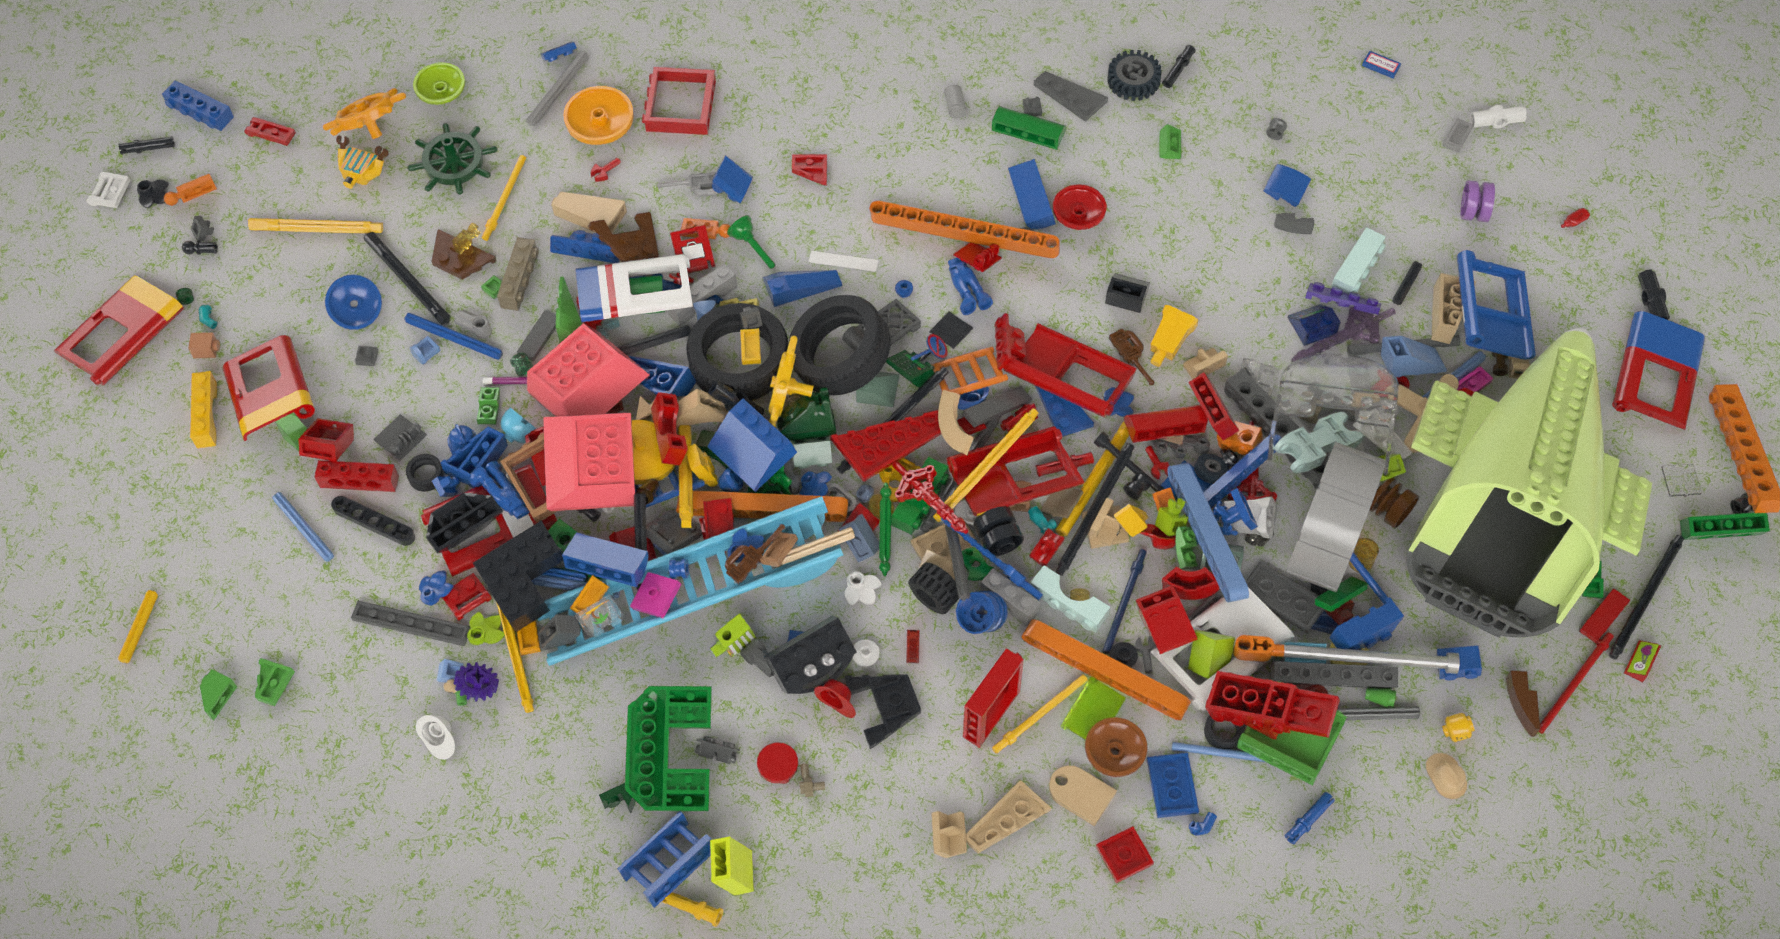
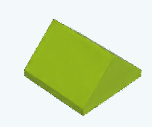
(1210, 653)

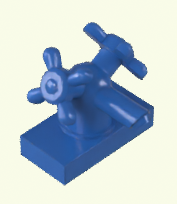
(1239, 511)

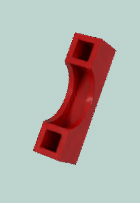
(664, 413)

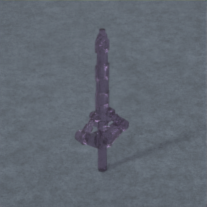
(1350, 330)

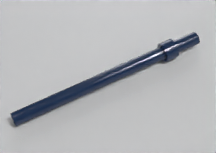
(1136, 569)

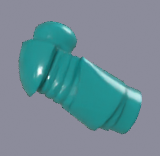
(1039, 519)

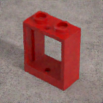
(313, 446)

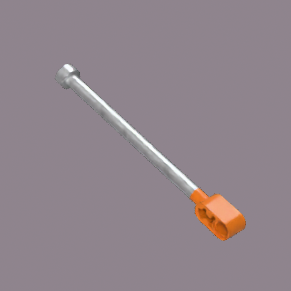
(1449, 662)

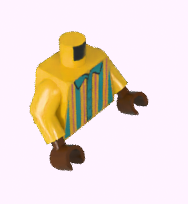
(359, 165)

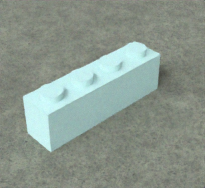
(1359, 261)

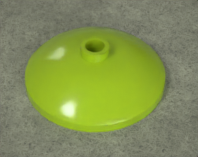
(439, 83)

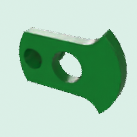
(978, 573)

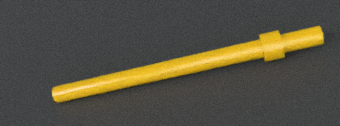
(491, 223)
(1011, 736)

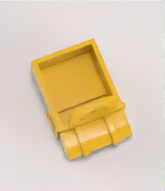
(701, 465)

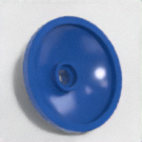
(350, 289)

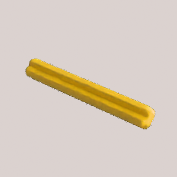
(137, 627)

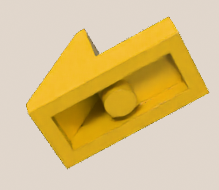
(1132, 519)

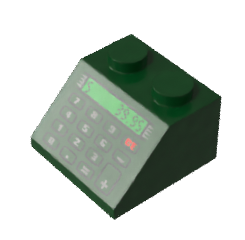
(912, 370)

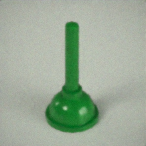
(742, 230)

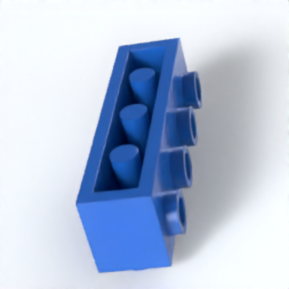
(197, 105)

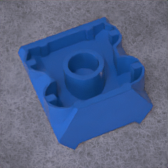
(731, 180)

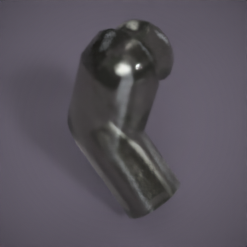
(1256, 540)

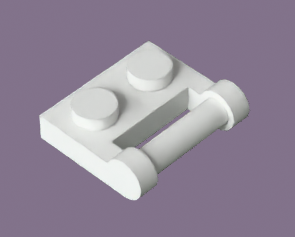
(112, 192)

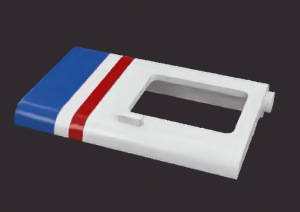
(607, 294)

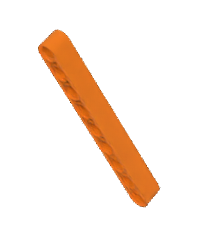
(763, 505)
(1106, 669)

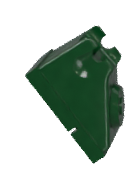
(808, 417)

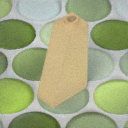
(584, 209)

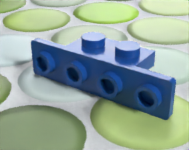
(584, 246)

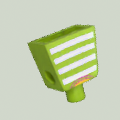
(733, 637)

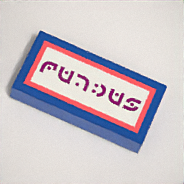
(1381, 64)

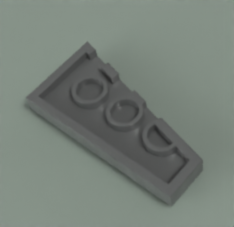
(1072, 96)

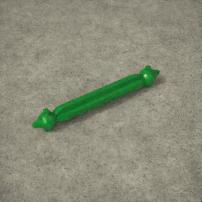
(885, 530)

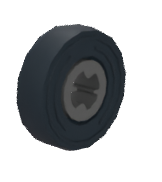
(1210, 468)

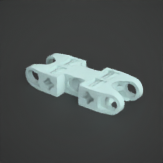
(1311, 447)

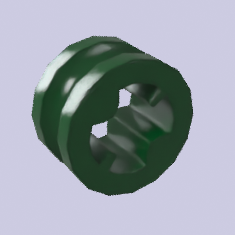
(184, 296)

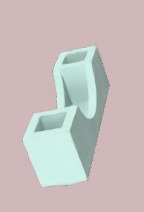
(1089, 613)

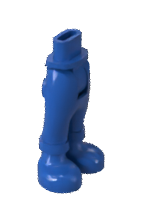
(962, 277)
(507, 497)

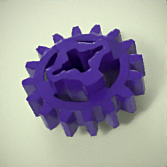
(476, 681)

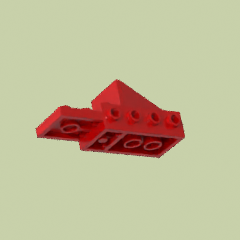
(1270, 705)

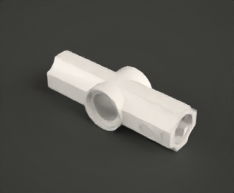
(1498, 116)

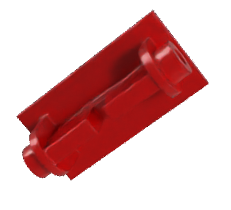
(1011, 421)

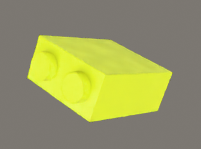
(731, 865)

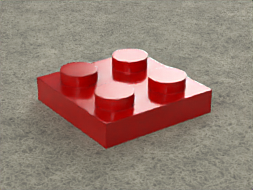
(1124, 854)

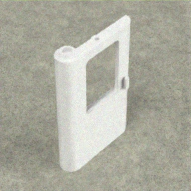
(1229, 619)

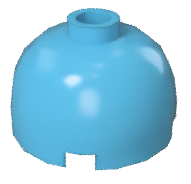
(515, 426)

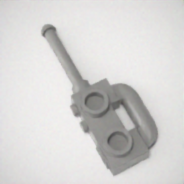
(696, 183)

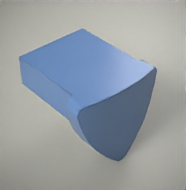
(703, 307)
(424, 350)

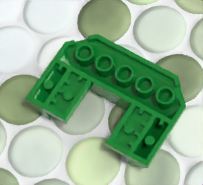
(647, 748)

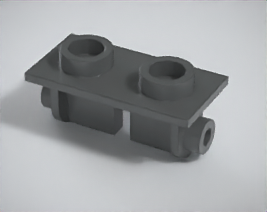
(709, 747)

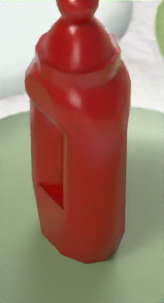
(1576, 218)

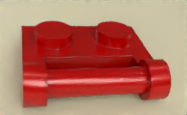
(463, 592)

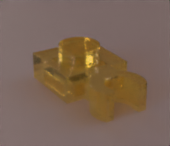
(464, 238)

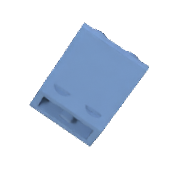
(1410, 357)

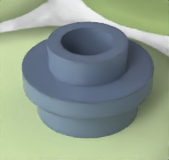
(864, 493)

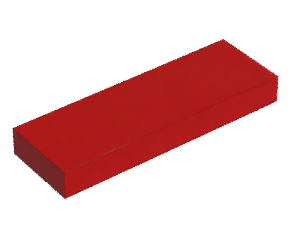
(1604, 615)

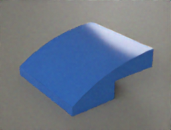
(1287, 184)

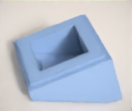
(447, 670)

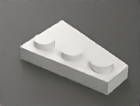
(1379, 436)

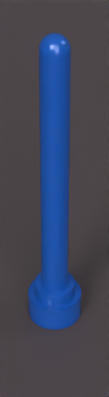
(1368, 578)

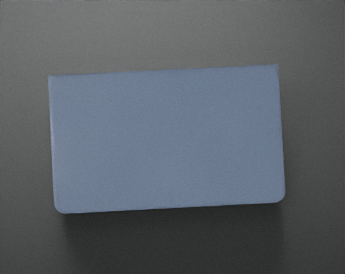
(865, 542)

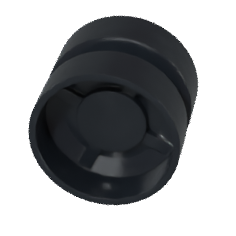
(998, 531)

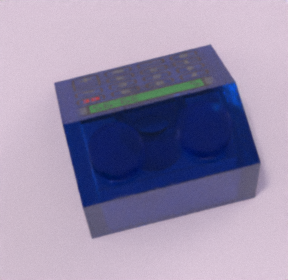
(1315, 323)

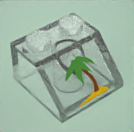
(600, 615)

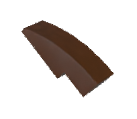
(1523, 701)

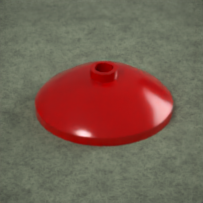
(1079, 200)

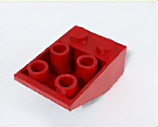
(1166, 619)

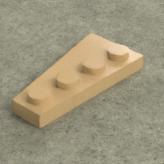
(1010, 814)

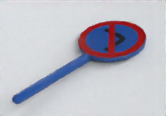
(936, 347)

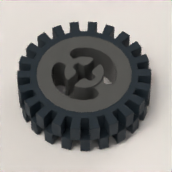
(1134, 84)

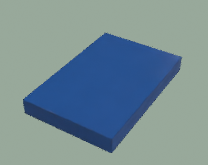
(1172, 785)

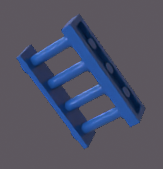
(679, 871)

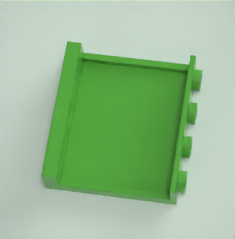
(1293, 752)

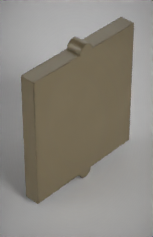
(1062, 502)

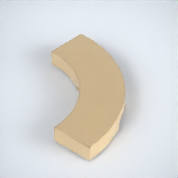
(948, 423)

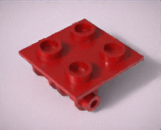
(979, 256)

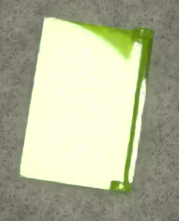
(1091, 706)

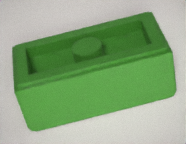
(1170, 142)

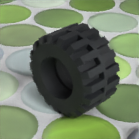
(934, 588)

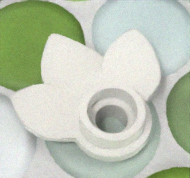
(862, 591)

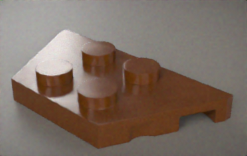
(458, 265)

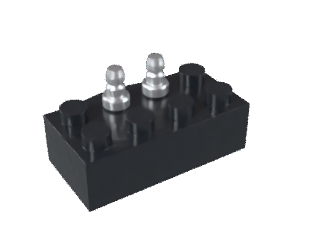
(811, 656)

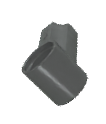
(754, 653)

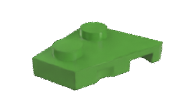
(272, 681)

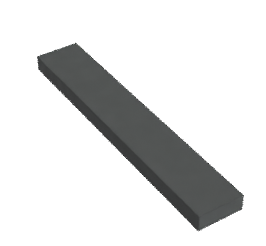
(410, 623)

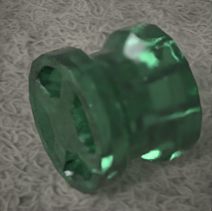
(521, 363)

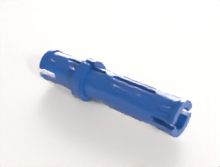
(1304, 823)

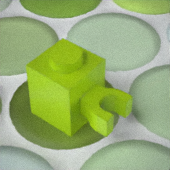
(1171, 517)

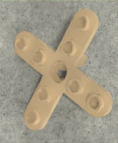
(1415, 404)

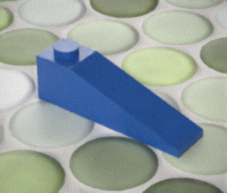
(795, 285)

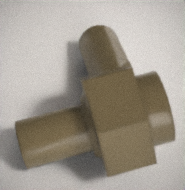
(808, 787)

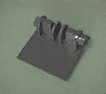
(400, 437)

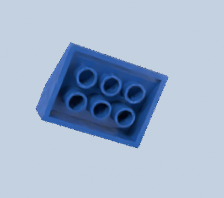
(751, 445)

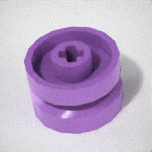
(1477, 201)

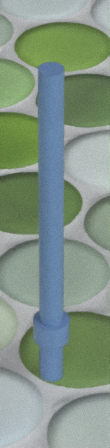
(1214, 751)

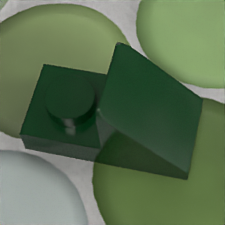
(615, 795)

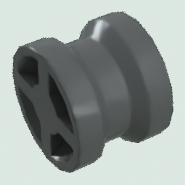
(1276, 129)

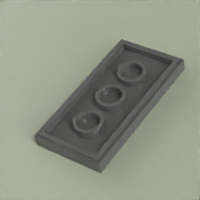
(1285, 597)

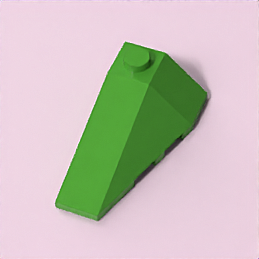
(566, 314)

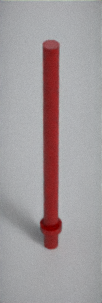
(1602, 645)

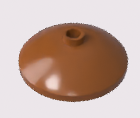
(1116, 735)

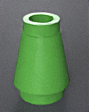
(1381, 696)

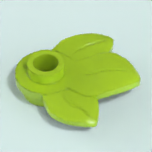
(487, 628)

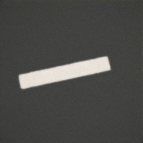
(843, 261)

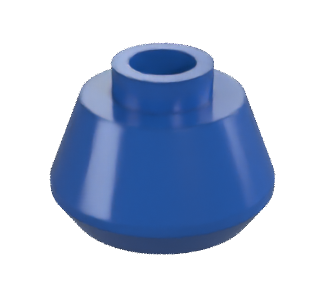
(730, 481)

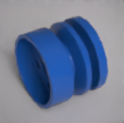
(971, 612)

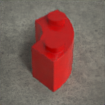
(1191, 585)

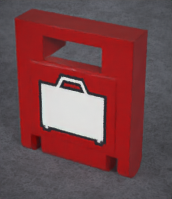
(697, 248)

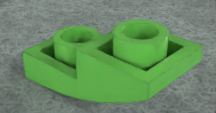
(488, 405)
(1184, 543)

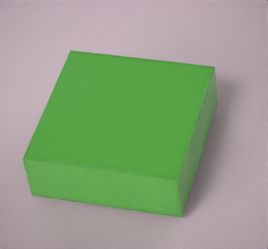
(492, 286)

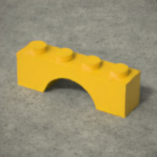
(202, 422)

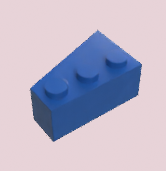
(482, 449)
(1368, 629)

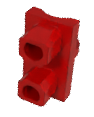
(1046, 547)

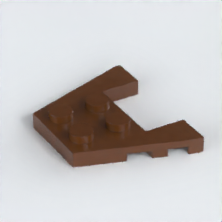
(632, 244)

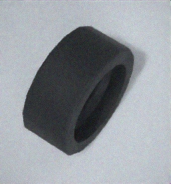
(418, 461)
(1218, 742)

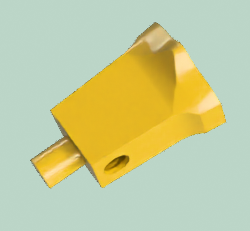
(1171, 334)

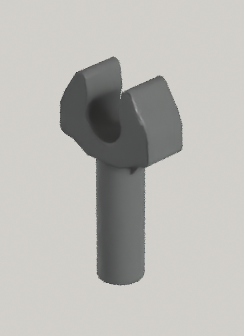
(1145, 650)

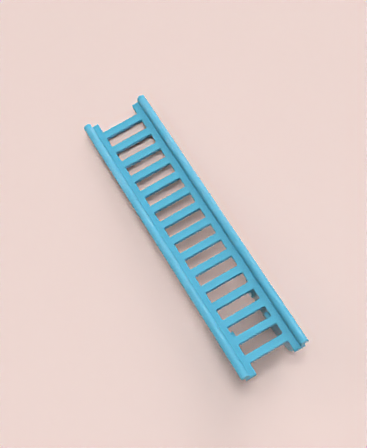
(800, 520)

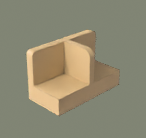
(1205, 362)
(1105, 525)
(949, 834)

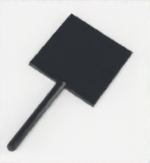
(950, 330)

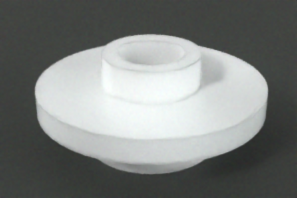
(867, 653)

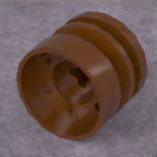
(1393, 502)

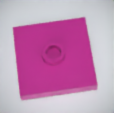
(655, 595)

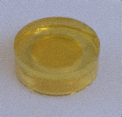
(1079, 594)

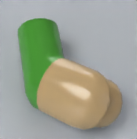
(450, 687)

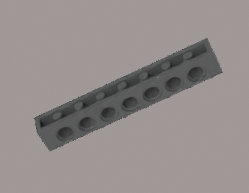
(1244, 383)

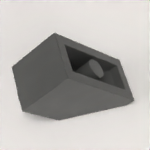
(559, 632)

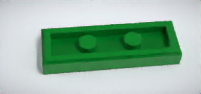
(1346, 591)

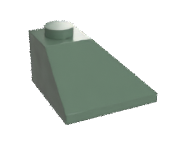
(879, 390)

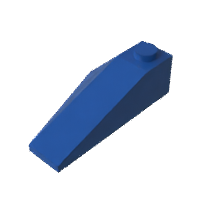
(666, 377)

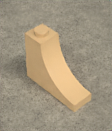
(700, 408)

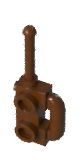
(1130, 353)
(751, 559)

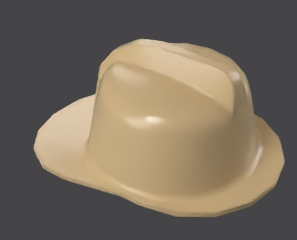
(1446, 775)

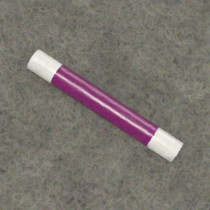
(504, 380)

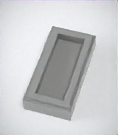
(1458, 135)

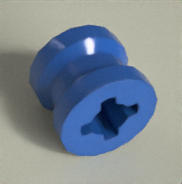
(678, 568)

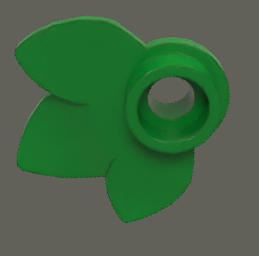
(781, 479)

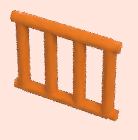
(971, 357)

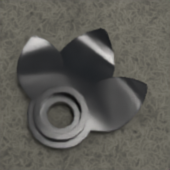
(151, 192)

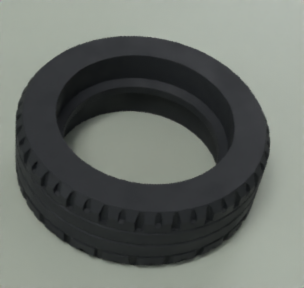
(724, 321)
(861, 365)

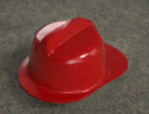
(836, 696)

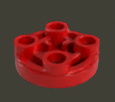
(777, 763)

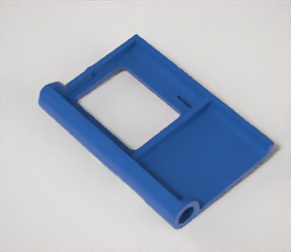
(1490, 328)

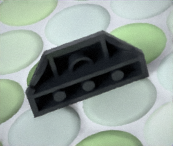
(460, 520)

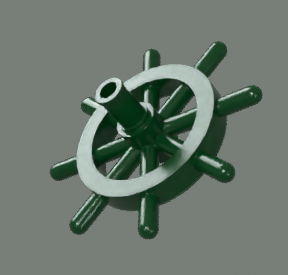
(452, 158)

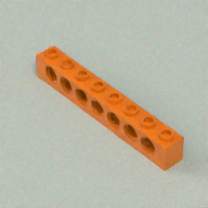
(1745, 448)

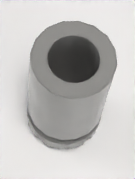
(955, 101)

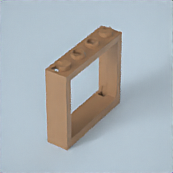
(526, 451)

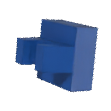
(446, 486)

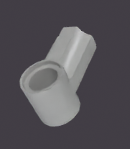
(475, 323)

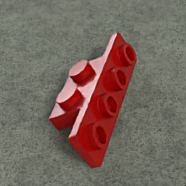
(1008, 341)

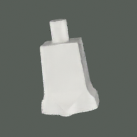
(1264, 513)

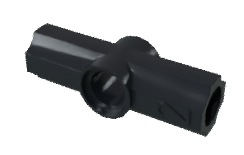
(1652, 294)
(730, 397)

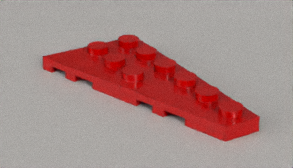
(882, 444)

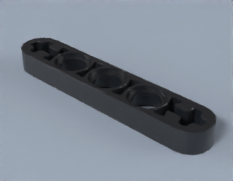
(379, 526)

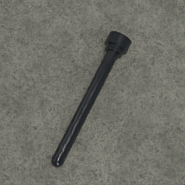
(1104, 442)

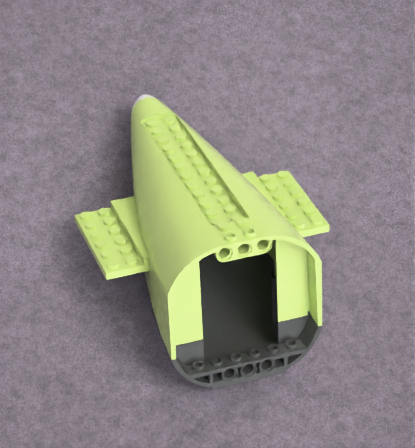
(1525, 496)

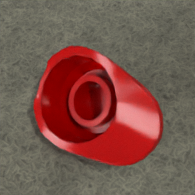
(1159, 538)

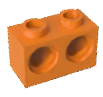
(1244, 440)

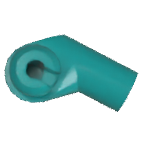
(204, 311)

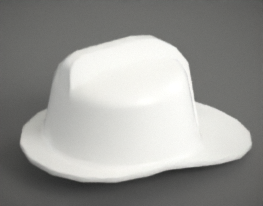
(436, 735)

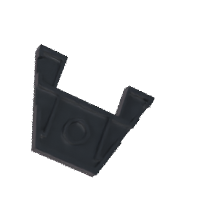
(894, 701)

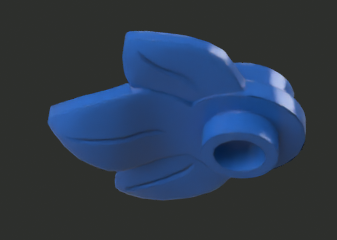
(1122, 405)
(815, 484)
(742, 538)
(434, 588)

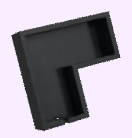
(510, 573)

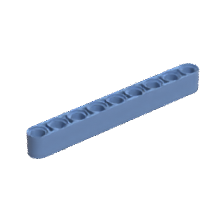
(1208, 533)

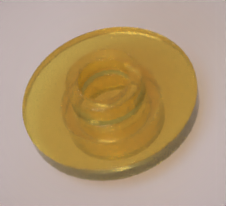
(874, 505)

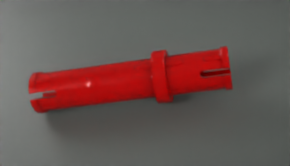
(1055, 466)

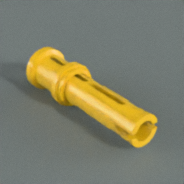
(698, 909)

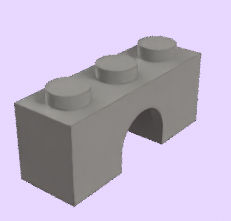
(1022, 604)

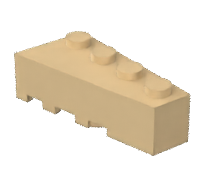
(1446, 308)

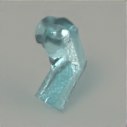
(608, 325)

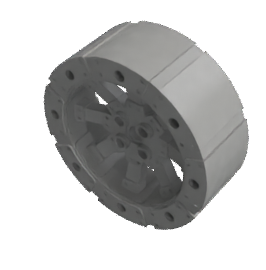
(1336, 517)

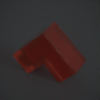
(1342, 613)
(913, 644)

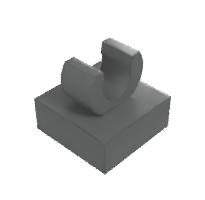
(1032, 106)
(201, 228)
(751, 318)
(366, 356)

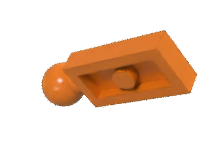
(190, 190)
(711, 226)

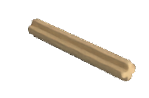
(819, 544)

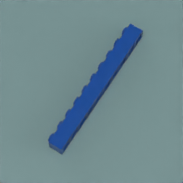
(1238, 472)

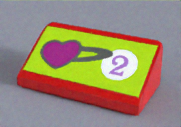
(1642, 660)

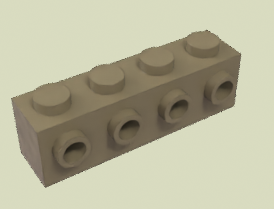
(517, 274)

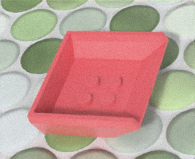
(583, 375)
(589, 461)

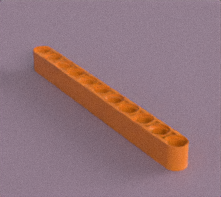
(972, 226)

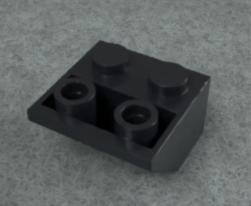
(1127, 292)

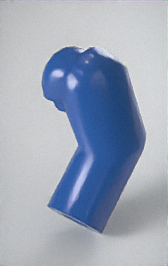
(1204, 827)

